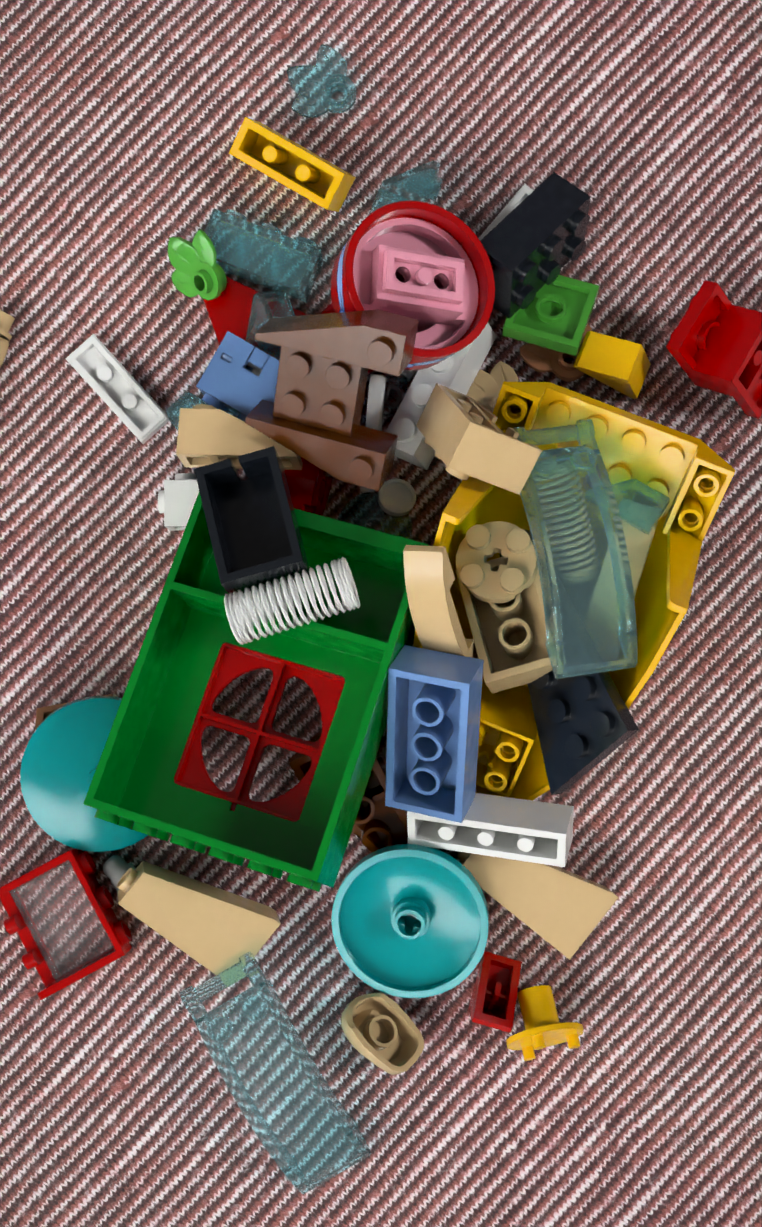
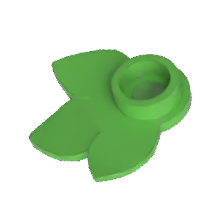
(196, 267)

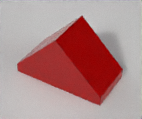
(495, 992)

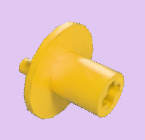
(542, 1023)

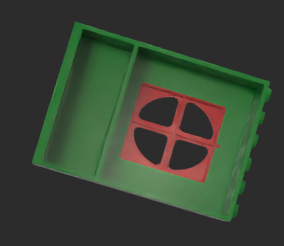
(153, 757)

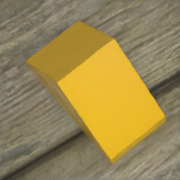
(613, 362)

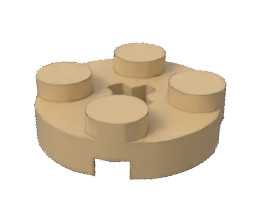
(510, 579)

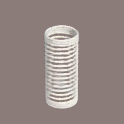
(242, 615)

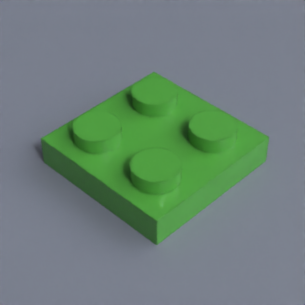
(555, 316)

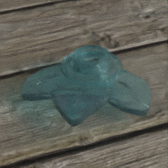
(319, 82)

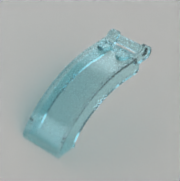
(580, 554)
(275, 1078)

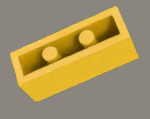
(292, 165)

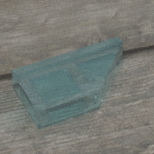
(639, 504)

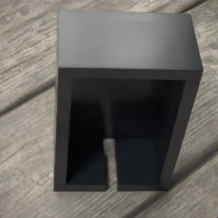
(536, 242)
(251, 521)

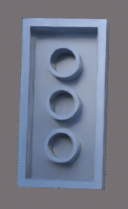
(433, 732)

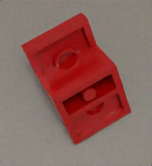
(721, 347)

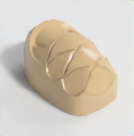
(382, 1032)

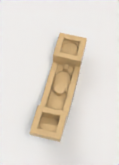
(432, 609)

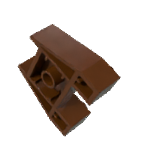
(324, 387)

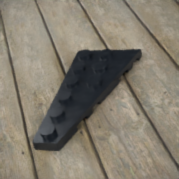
(577, 723)

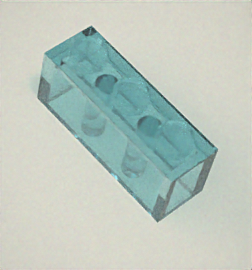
(264, 254)

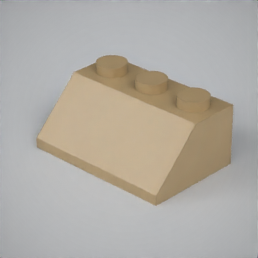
(509, 635)

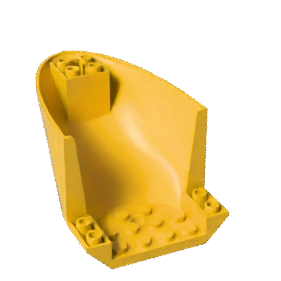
(631, 448)

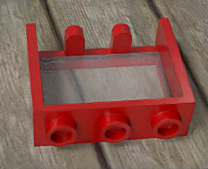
(64, 920)

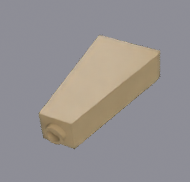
(544, 897)
(195, 916)

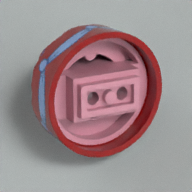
(422, 267)

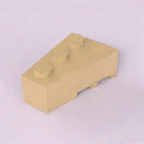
(471, 442)

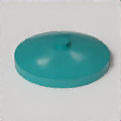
(59, 772)
(410, 921)

